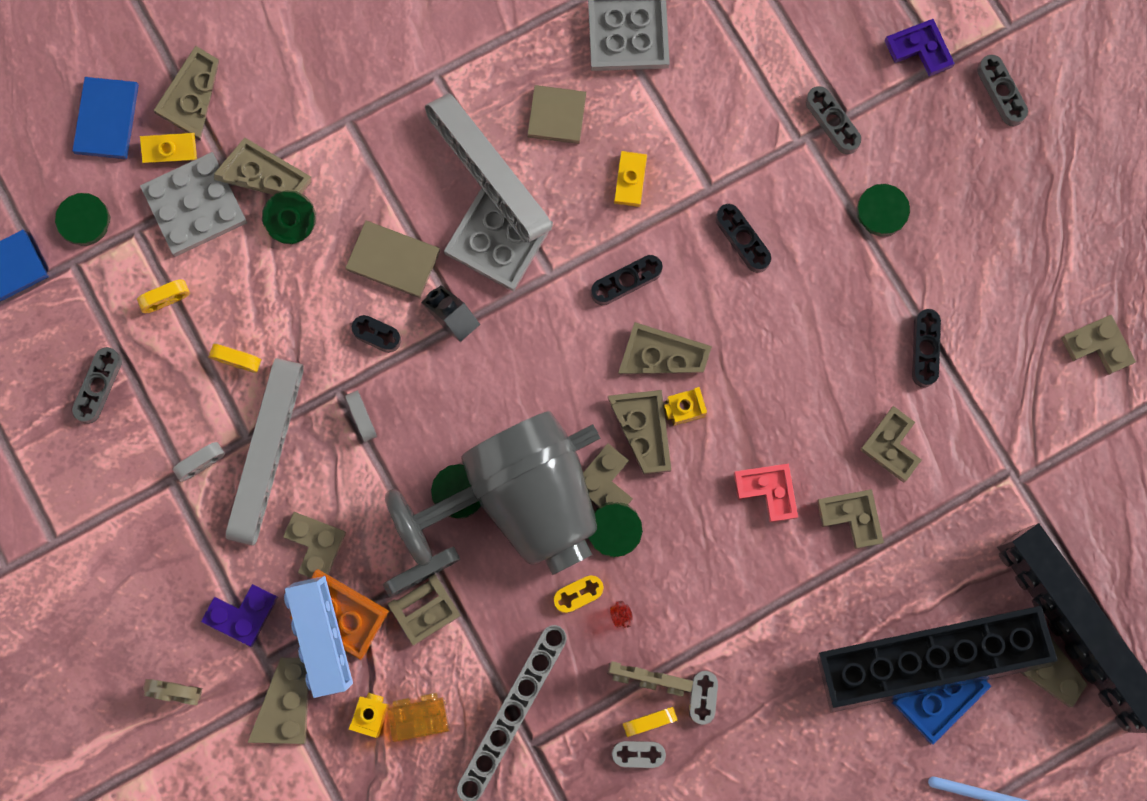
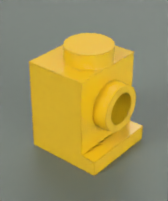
(679, 416)
(373, 726)

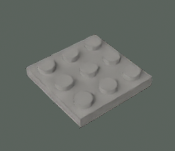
(628, 34)
(193, 205)
(491, 244)

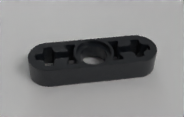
(759, 250)
(606, 282)
(932, 367)

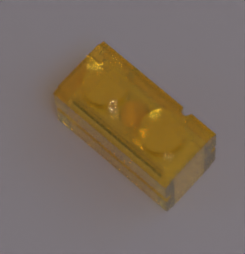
(419, 718)

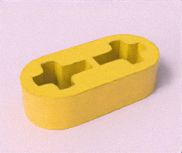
(163, 296)
(234, 358)
(574, 588)
(649, 721)

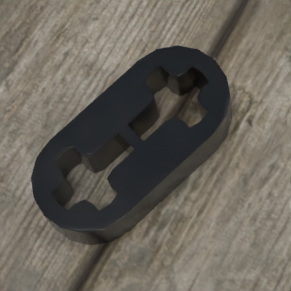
(374, 339)

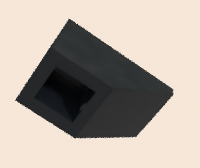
(450, 313)

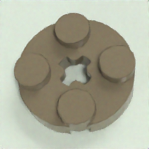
(172, 691)

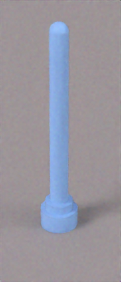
(969, 791)

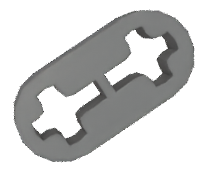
(361, 416)
(198, 461)
(710, 698)
(638, 746)

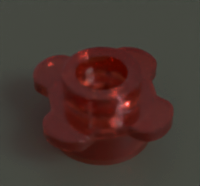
(621, 614)

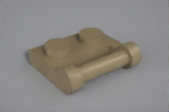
(427, 618)

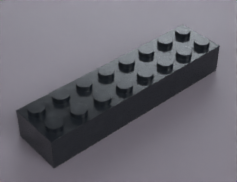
(1080, 624)
(936, 659)

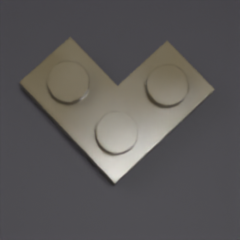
(1100, 337)
(885, 445)
(602, 473)
(859, 511)
(320, 538)

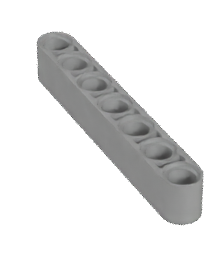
(488, 168)
(264, 452)
(500, 722)

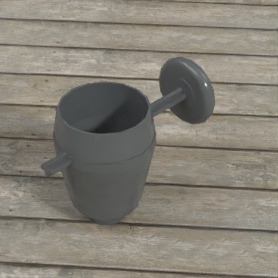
(527, 486)

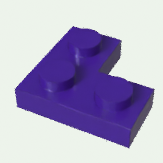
(922, 41)
(243, 622)

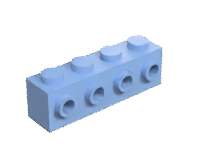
(318, 637)

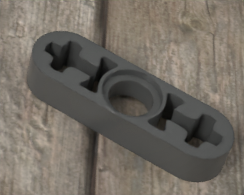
(1005, 79)
(850, 130)
(92, 374)
(419, 573)

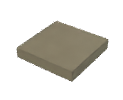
(556, 114)

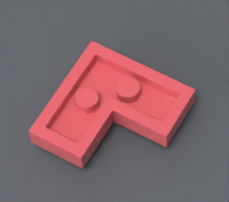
(774, 484)

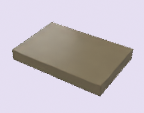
(393, 259)

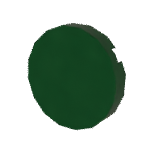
(883, 209)
(289, 217)
(82, 219)
(449, 482)
(617, 529)

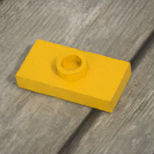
(168, 147)
(630, 179)

